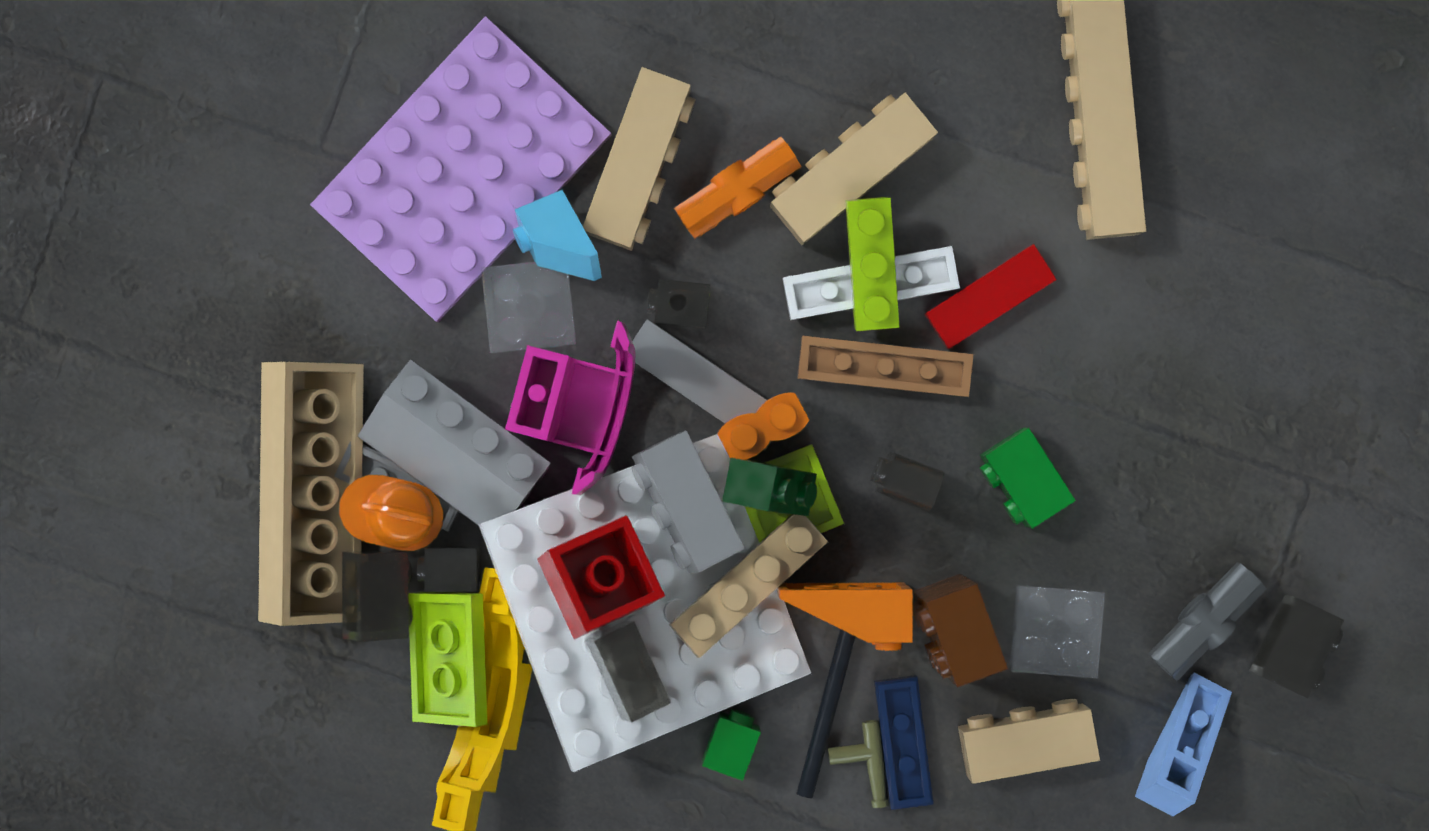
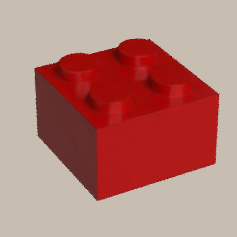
(600, 577)

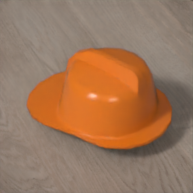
(391, 512)

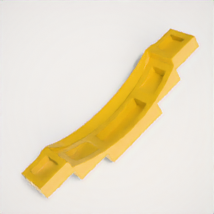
(479, 750)

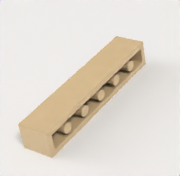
(1103, 118)

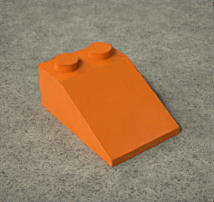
(871, 611)

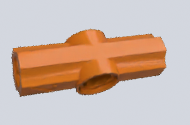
(738, 187)

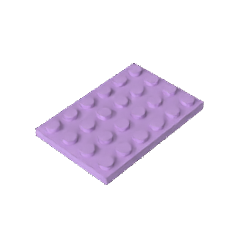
(454, 163)

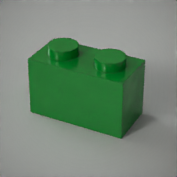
(1025, 478)

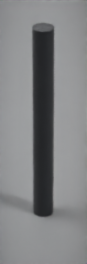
(826, 714)

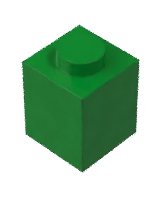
(731, 744)

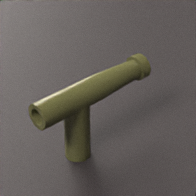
(872, 753)

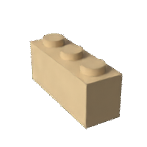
(1028, 741)

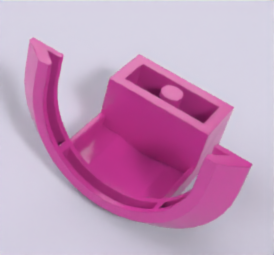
(575, 403)

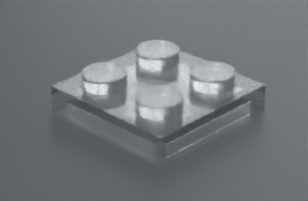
(527, 307)
(1057, 631)

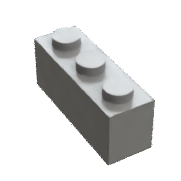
(686, 503)

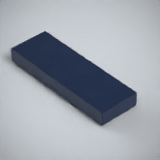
(903, 742)

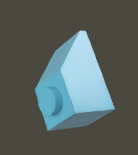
(556, 237)

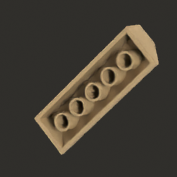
(305, 430)

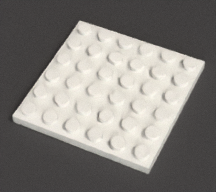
(744, 663)

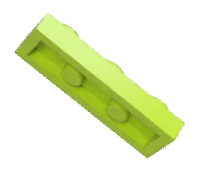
(872, 263)

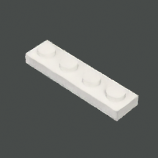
(831, 288)

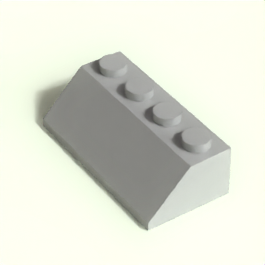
(452, 447)

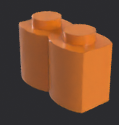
(773, 421)

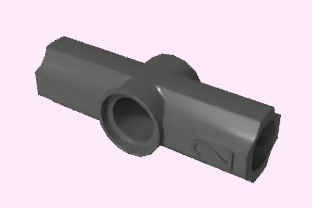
(1207, 621)

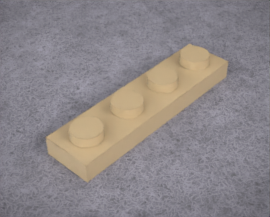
(748, 584)

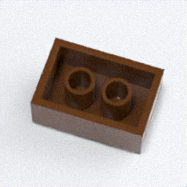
(959, 630)

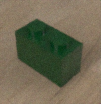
(770, 487)

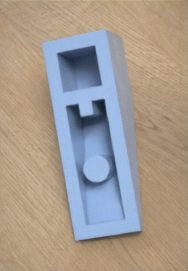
(1184, 747)

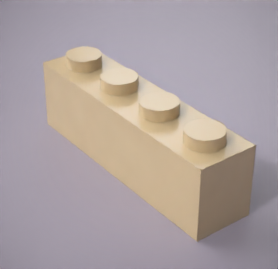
(637, 159)
(853, 167)

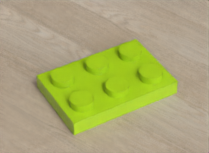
(448, 658)

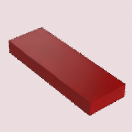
(990, 296)

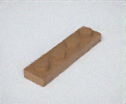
(885, 366)

